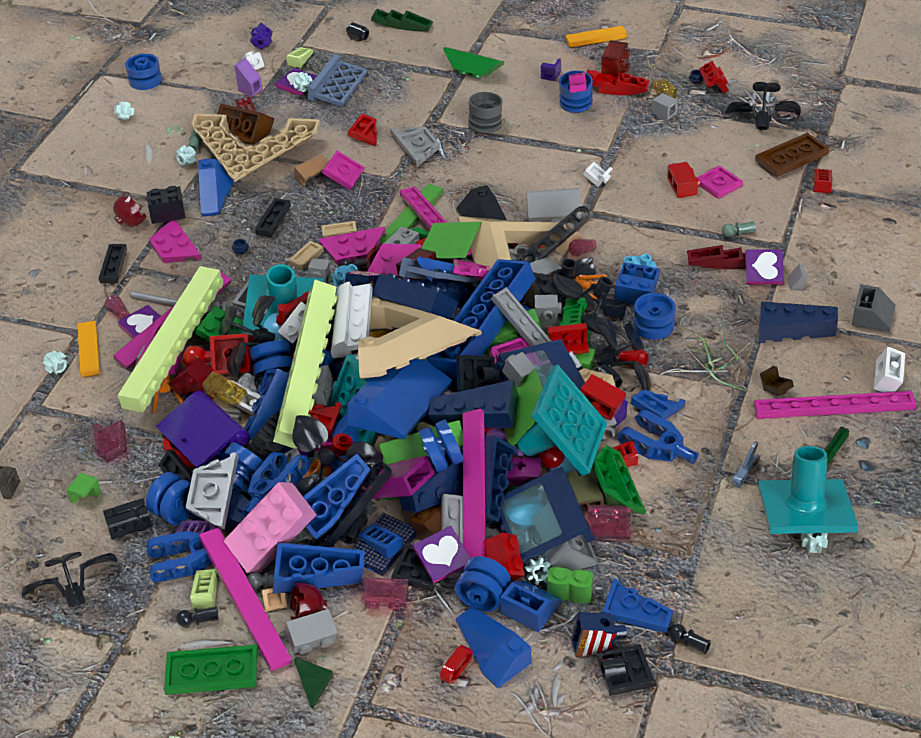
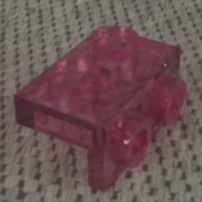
(110, 441)
(609, 521)
(385, 593)

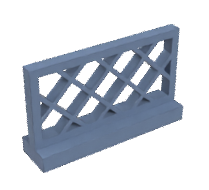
(326, 77)
(411, 269)

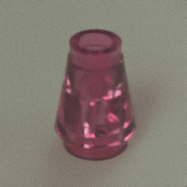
(581, 246)
(116, 306)

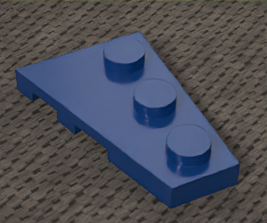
(635, 609)

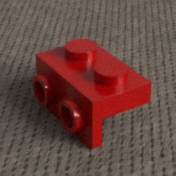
(714, 75)
(572, 336)

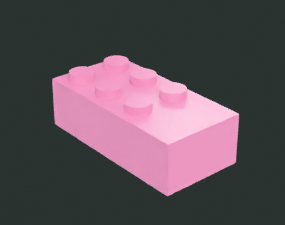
(273, 521)

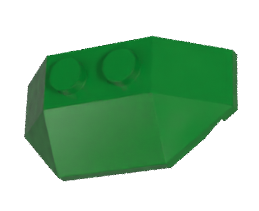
(471, 63)
(616, 480)

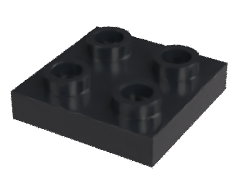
(476, 372)
(411, 568)
(625, 670)

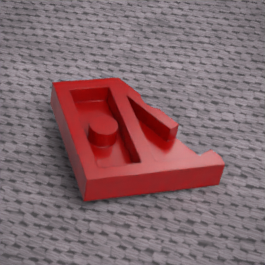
(364, 129)
(326, 415)

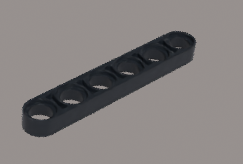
(557, 229)
(363, 498)

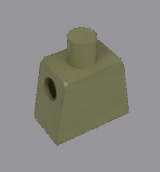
(585, 490)

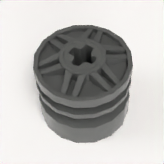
(485, 112)

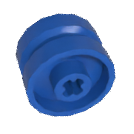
(143, 71)
(654, 316)
(271, 356)
(440, 446)
(168, 498)
(482, 583)

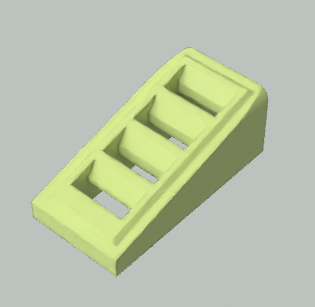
(299, 57)
(204, 591)

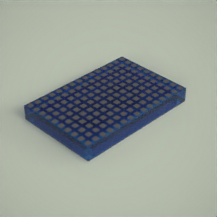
(375, 561)

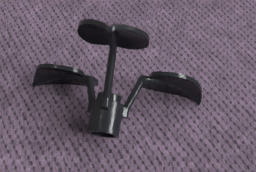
(763, 118)
(572, 269)
(610, 306)
(259, 335)
(609, 356)
(310, 434)
(73, 592)

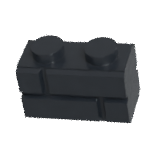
(127, 518)

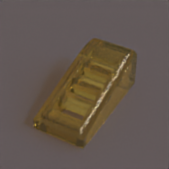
(665, 87)
(215, 381)

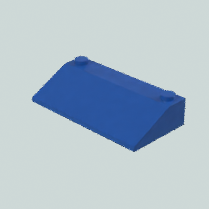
(397, 399)

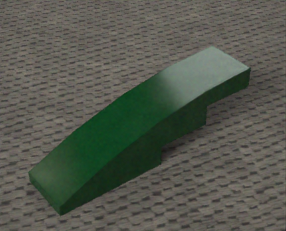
(406, 21)

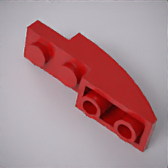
(621, 85)

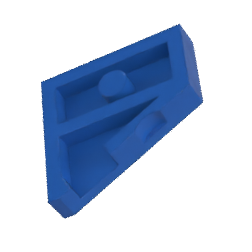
(656, 403)

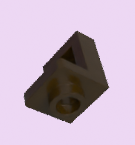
(774, 383)

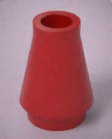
(634, 355)

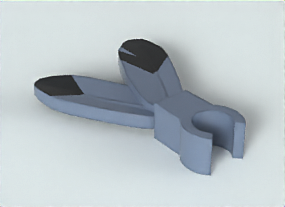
(750, 462)

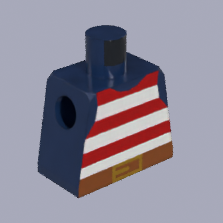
(361, 278)
(595, 633)

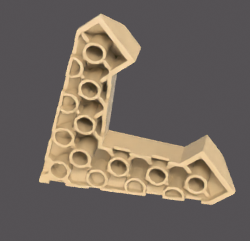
(242, 160)
(494, 235)
(418, 337)

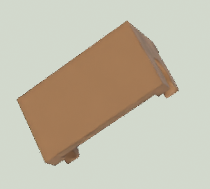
(309, 169)

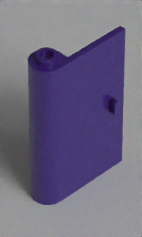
(204, 428)

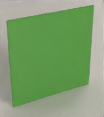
(451, 239)
(528, 395)

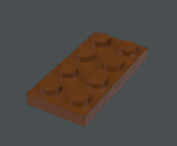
(792, 154)

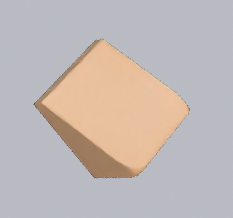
(273, 601)

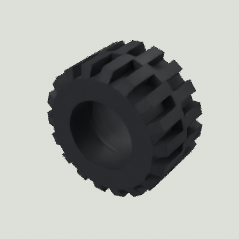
(262, 444)

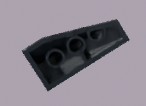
(481, 204)

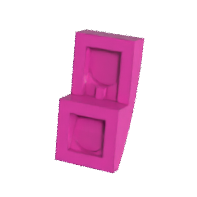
(577, 82)

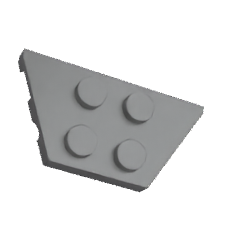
(416, 142)
(212, 490)

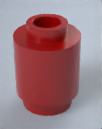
(341, 443)

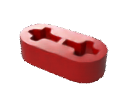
(456, 664)

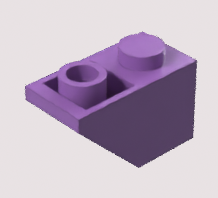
(247, 78)

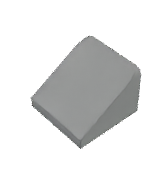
(797, 278)

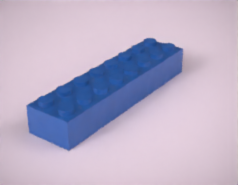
(483, 314)

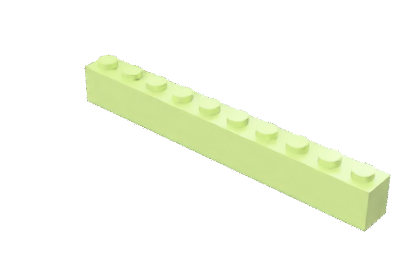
(170, 340)
(306, 360)

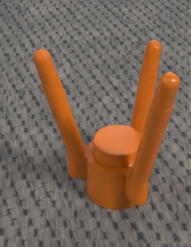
(585, 282)
(164, 388)

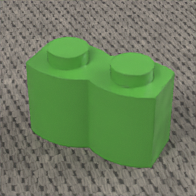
(570, 585)

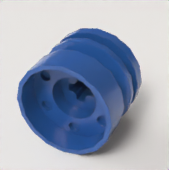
(576, 101)
(247, 464)

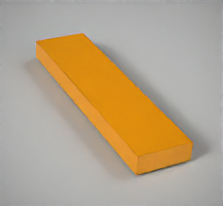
(596, 36)
(88, 348)

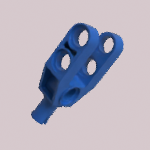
(666, 448)
(261, 486)
(195, 561)

